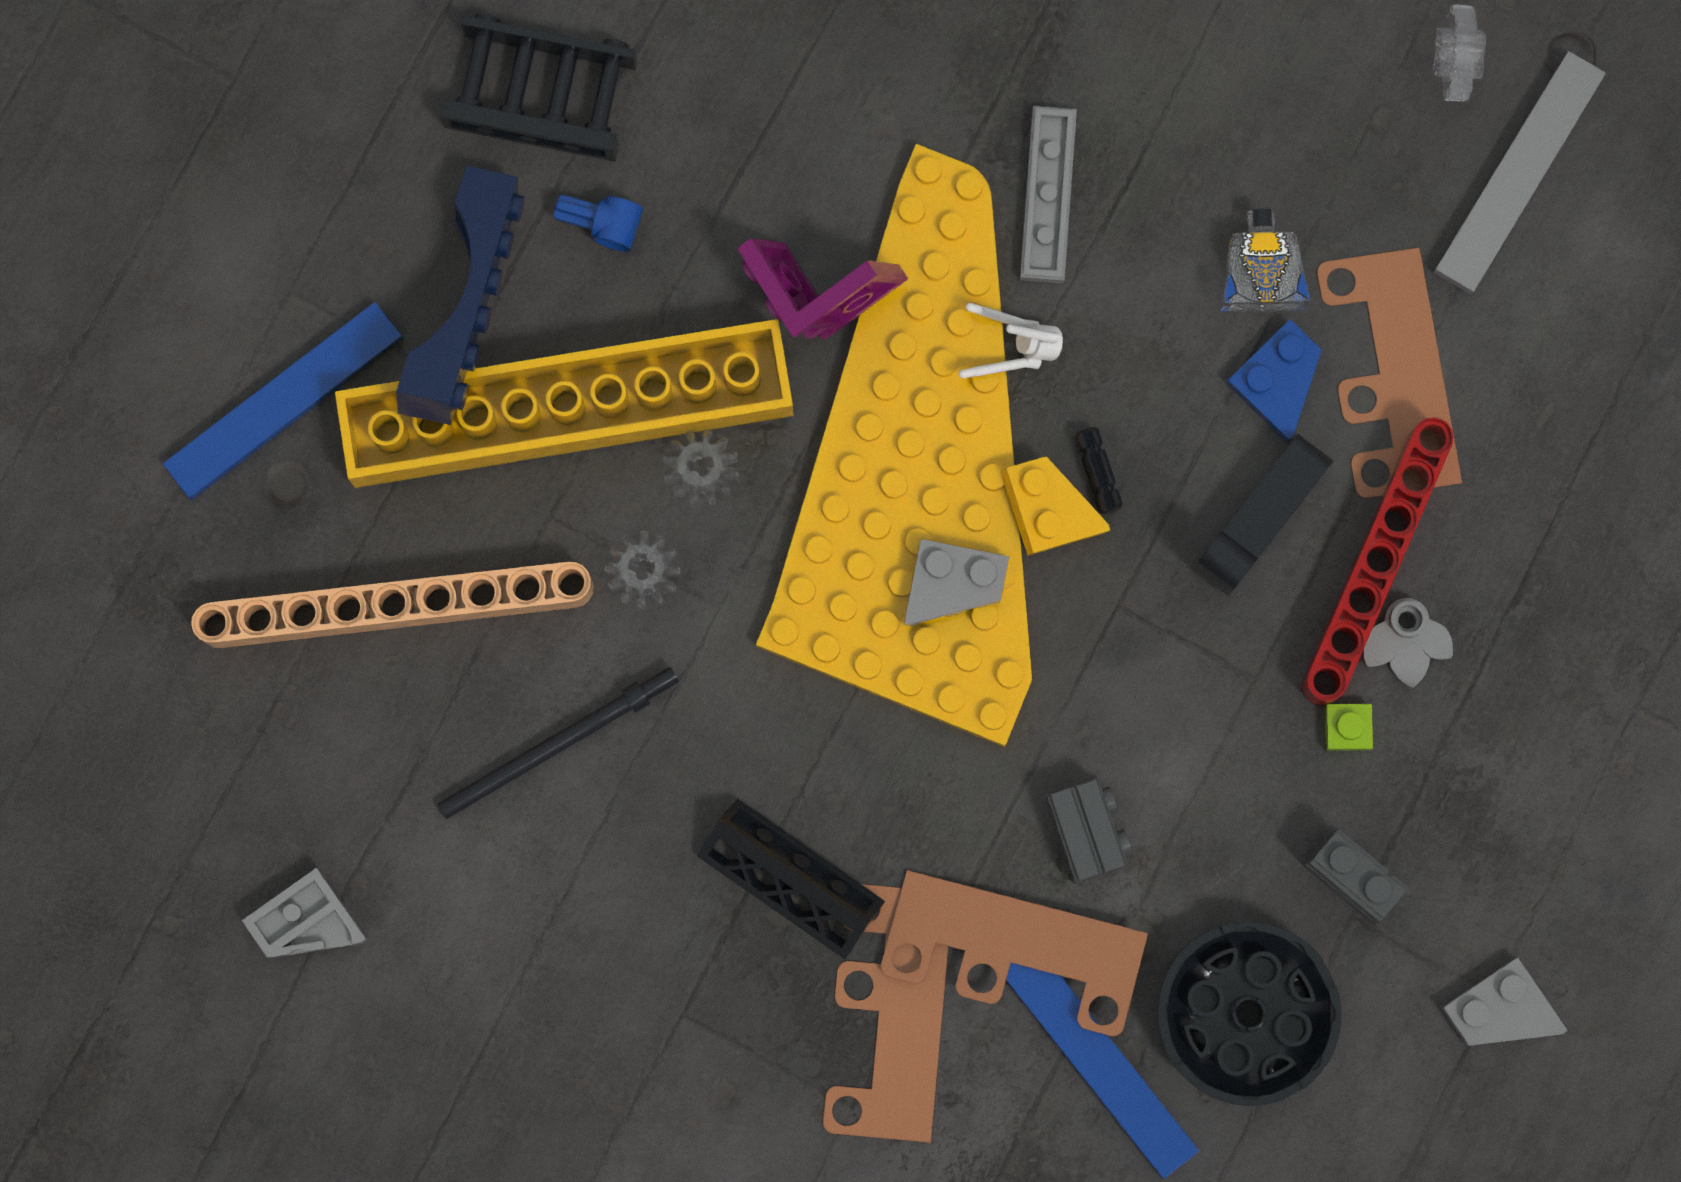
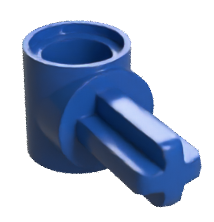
(612, 221)

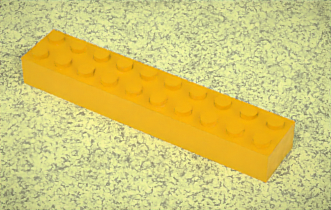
(573, 404)

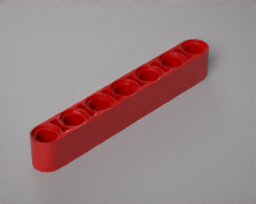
(1392, 545)

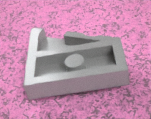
(953, 580)
(304, 920)

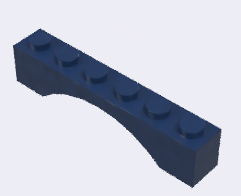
(436, 370)

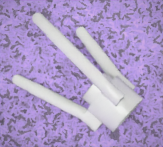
(1033, 340)

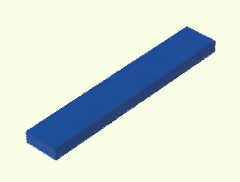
(283, 401)
(1104, 1069)

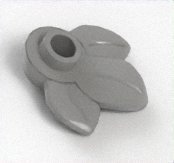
(1407, 649)

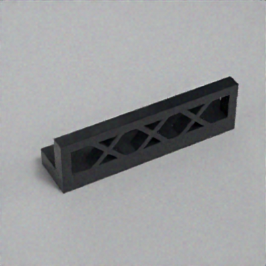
(794, 871)

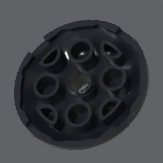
(1295, 1006)

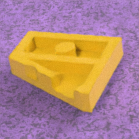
(1049, 507)

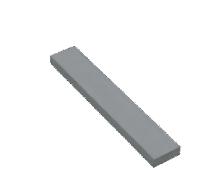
(1519, 173)

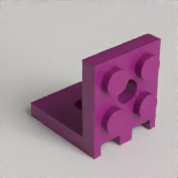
(796, 302)

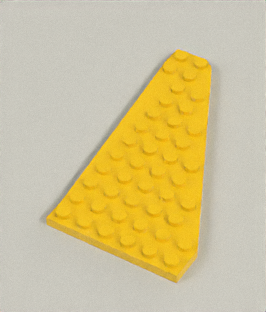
(910, 461)

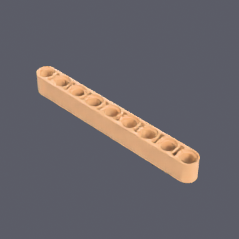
(372, 597)

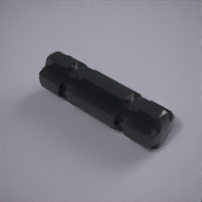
(1098, 470)

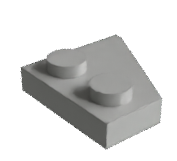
(1503, 1009)

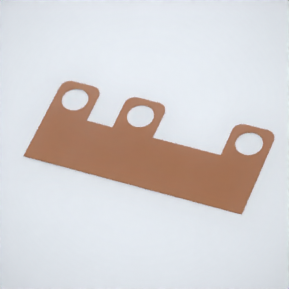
(1407, 358)
(1015, 931)
(906, 1039)

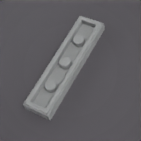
(1048, 195)

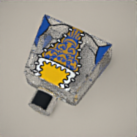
(1263, 269)

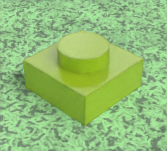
(1348, 727)

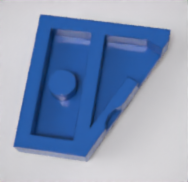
(1279, 378)

